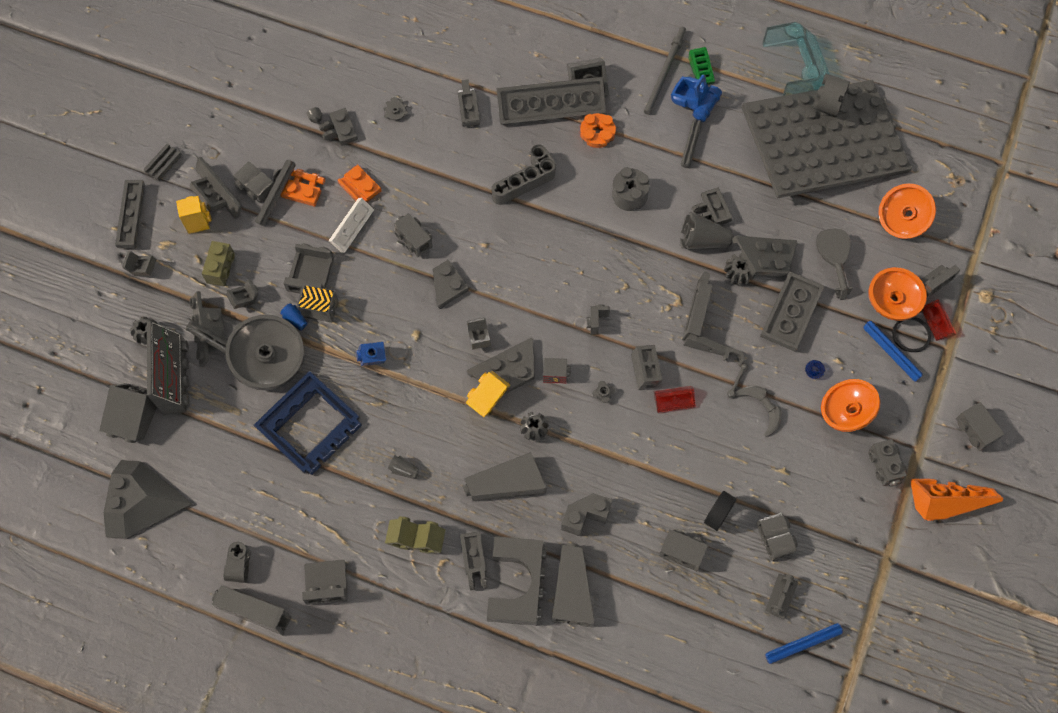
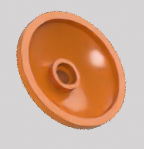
(900, 201)
(903, 286)
(849, 397)

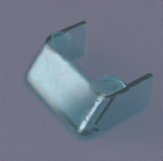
(815, 65)

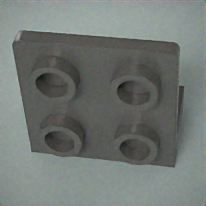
(325, 582)

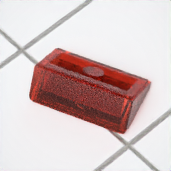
(938, 320)
(674, 398)

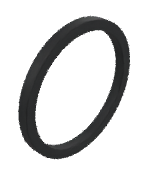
(908, 349)

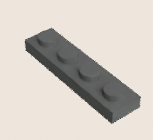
(130, 214)

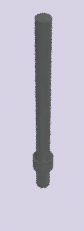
(676, 44)

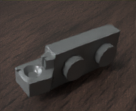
(468, 105)

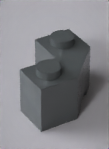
(591, 507)

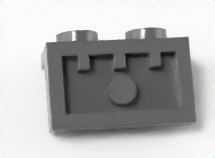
(939, 278)

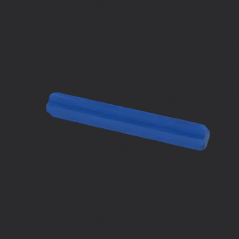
(893, 351)
(803, 643)

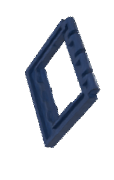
(291, 404)

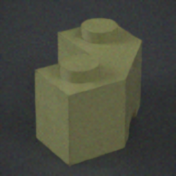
(406, 534)

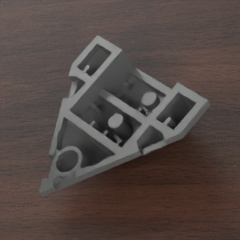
(138, 500)

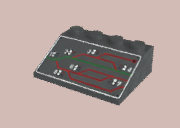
(167, 369)

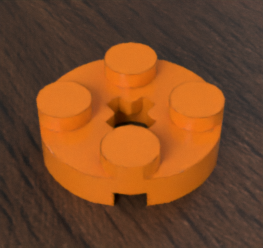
(595, 121)

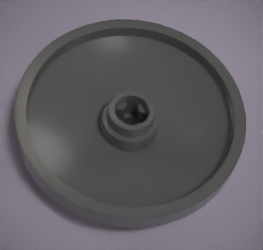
(260, 336)

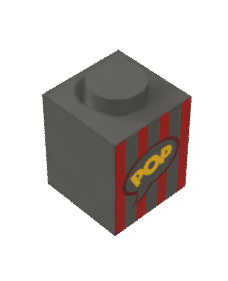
(556, 370)

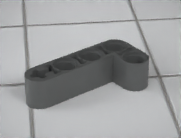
(504, 191)

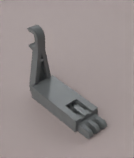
(695, 322)

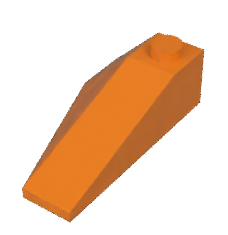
(944, 501)

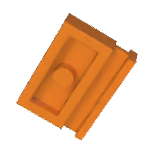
(359, 184)

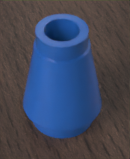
(294, 316)

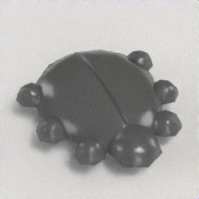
(395, 109)

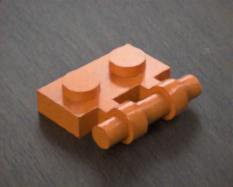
(301, 192)

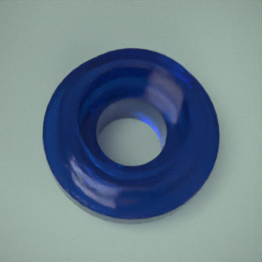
(814, 374)

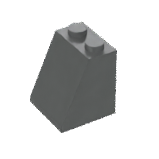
(127, 412)

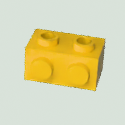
(193, 214)
(487, 393)

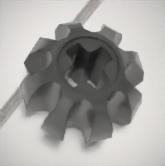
(139, 330)
(532, 432)

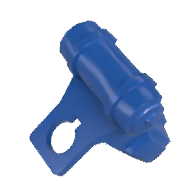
(696, 95)

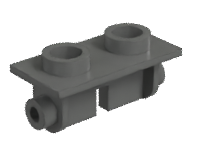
(781, 596)

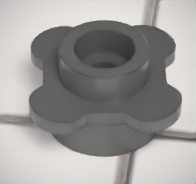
(604, 397)

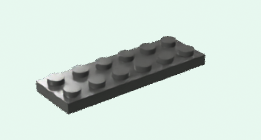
(551, 100)

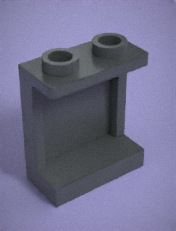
(309, 268)

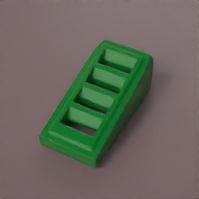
(701, 55)

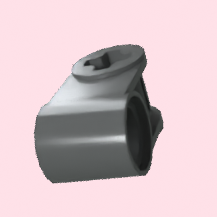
(237, 566)

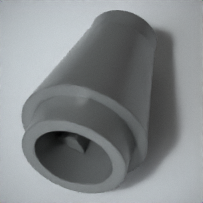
(402, 467)

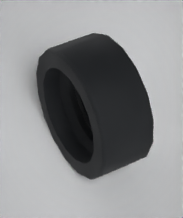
(720, 510)

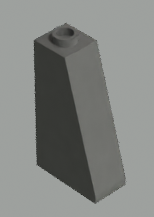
(506, 480)
(572, 593)
(251, 609)

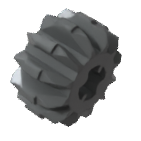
(738, 270)

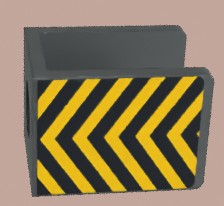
(317, 303)

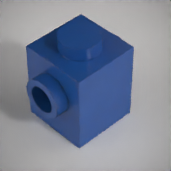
(377, 351)

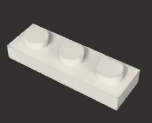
(351, 225)

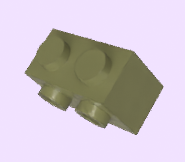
(218, 263)

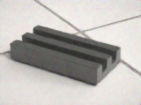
(160, 161)

